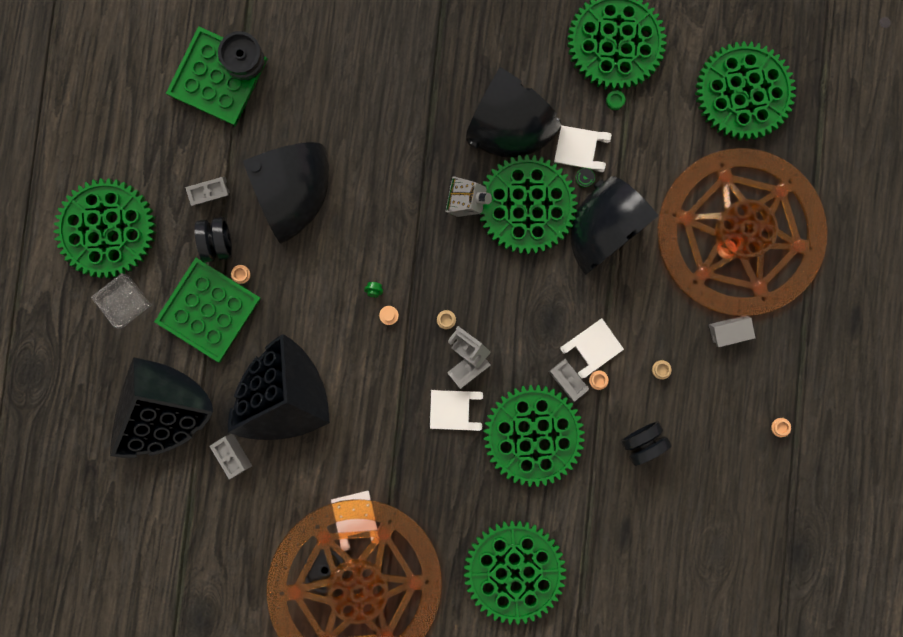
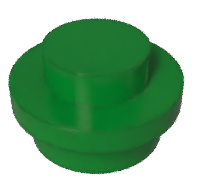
(373, 289)

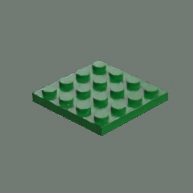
(205, 82)
(207, 310)

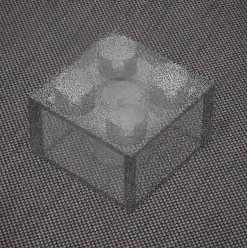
(121, 301)

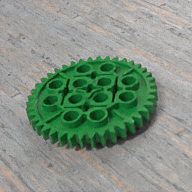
(638, 65)
(773, 109)
(80, 206)
(551, 227)
(559, 458)
(548, 570)

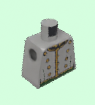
(466, 197)

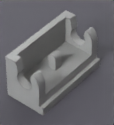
(207, 191)
(732, 331)
(468, 347)
(465, 372)
(568, 380)
(230, 456)

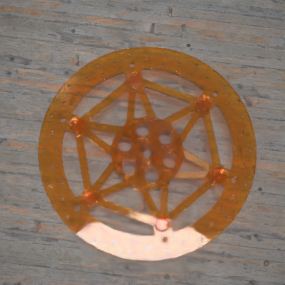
(738, 224)
(357, 566)

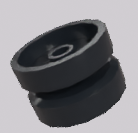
(241, 55)
(213, 239)
(646, 444)
(317, 573)

